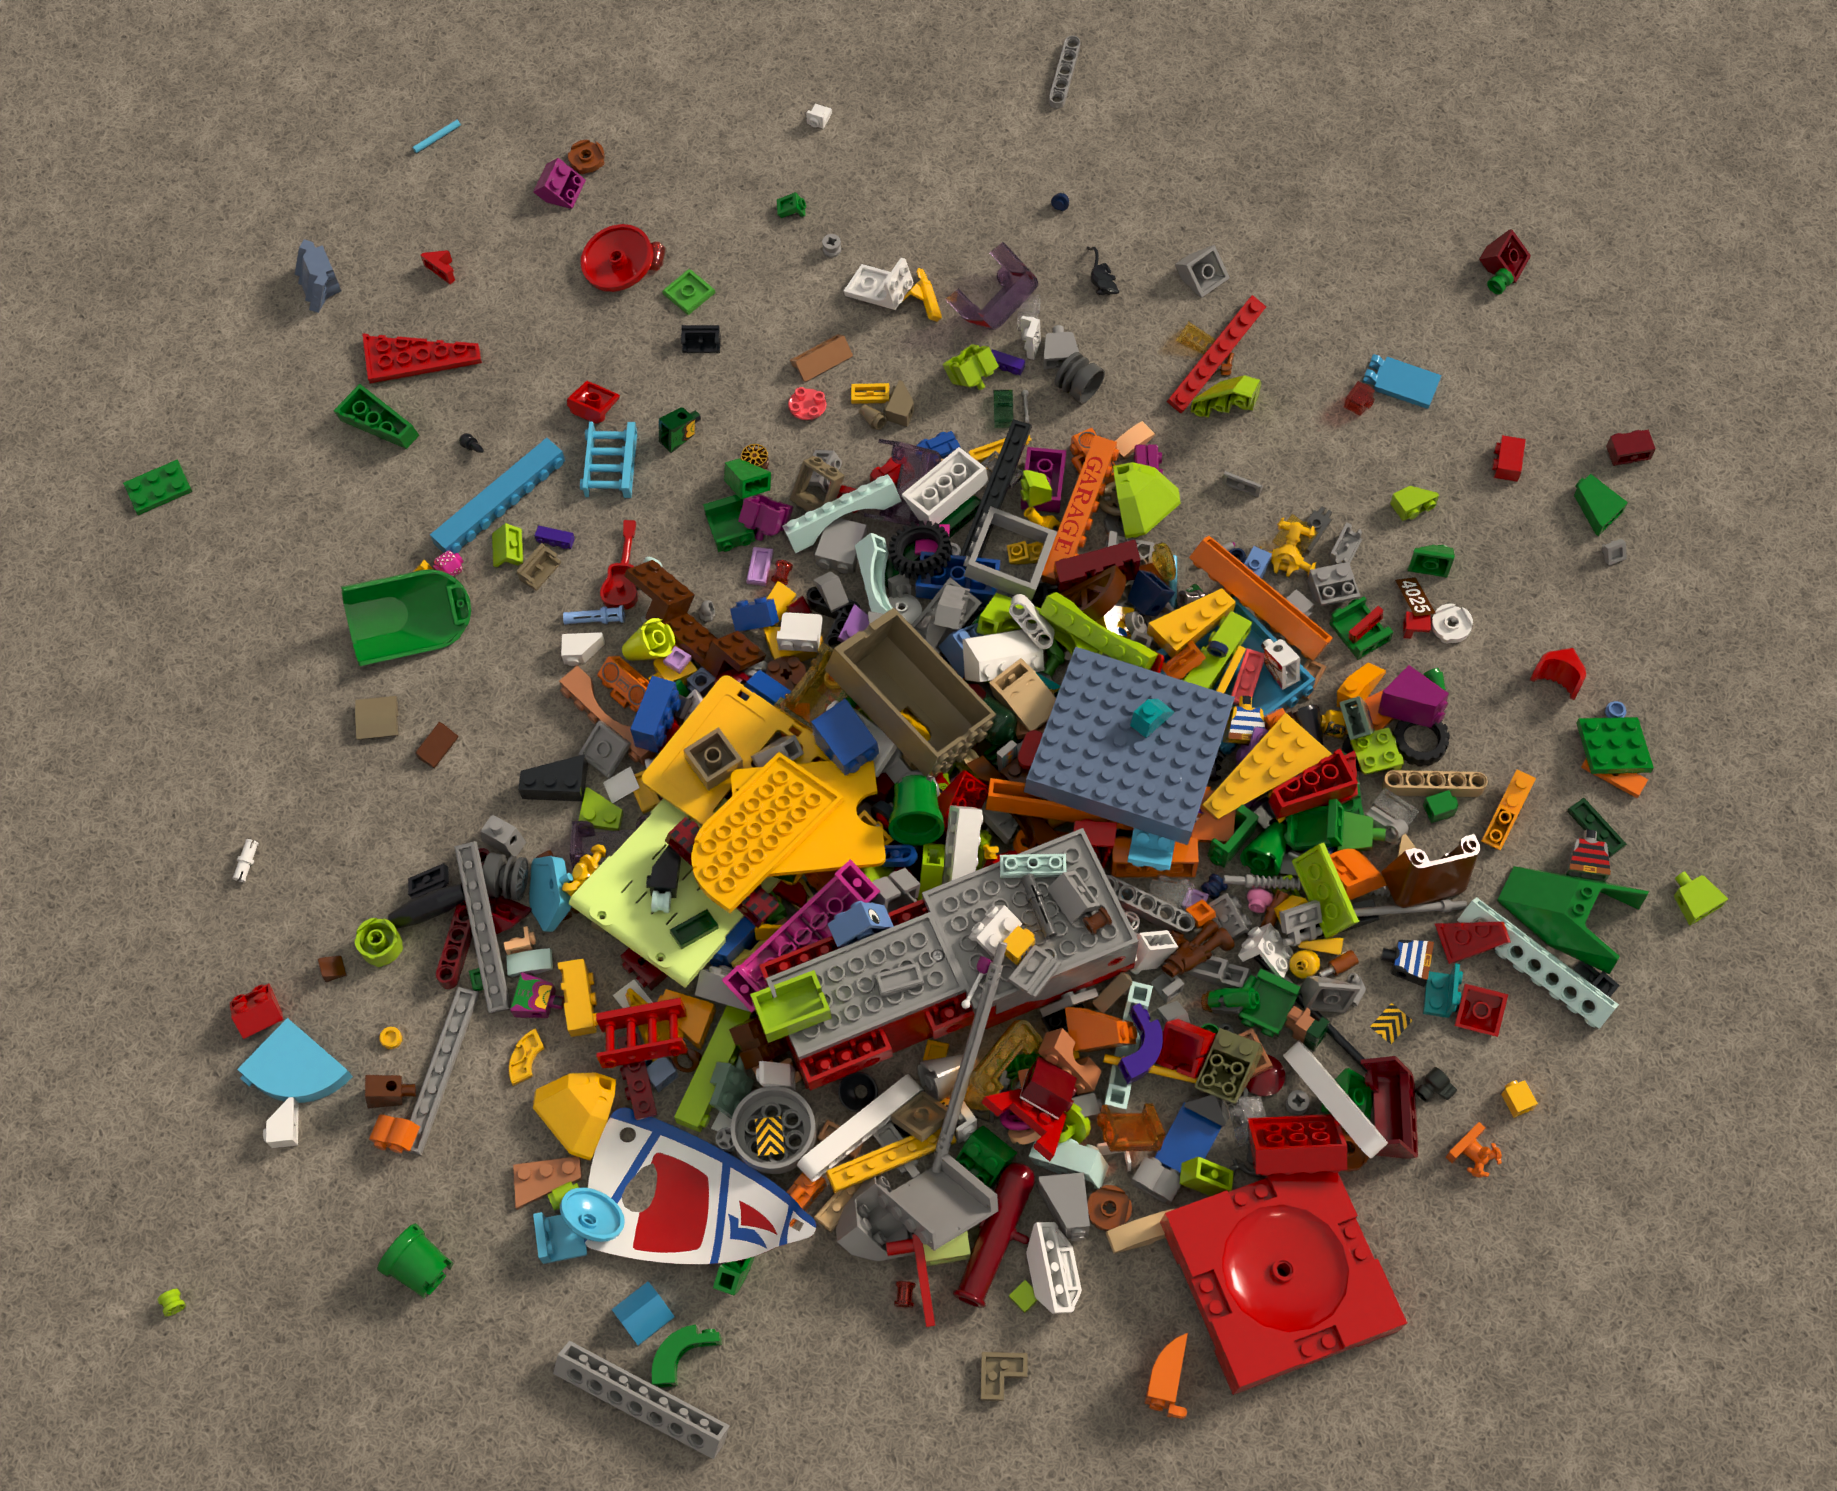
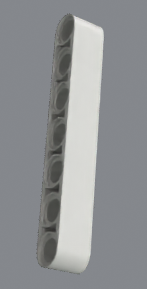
(1335, 1099)
(858, 1128)

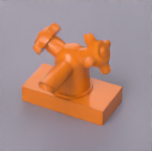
(1474, 1151)

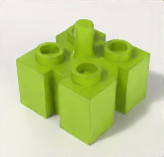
(970, 366)

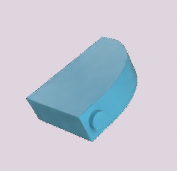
(293, 1067)

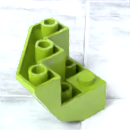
(1236, 391)
(1143, 497)

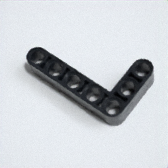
(839, 615)

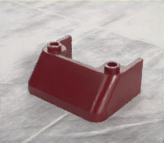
(1393, 1105)

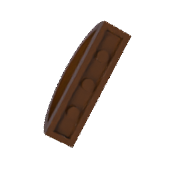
(1103, 587)

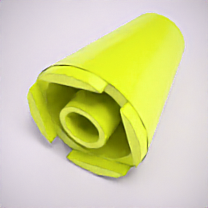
(649, 642)

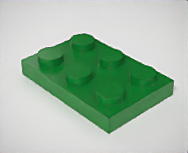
(157, 487)

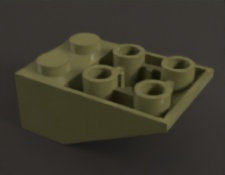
(1229, 1066)

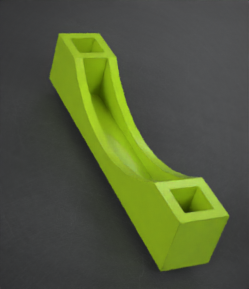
(1071, 618)

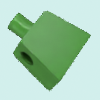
(1359, 832)

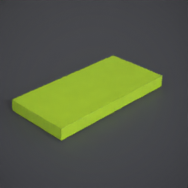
(1324, 885)

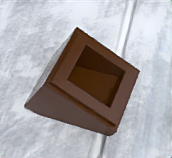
(332, 968)

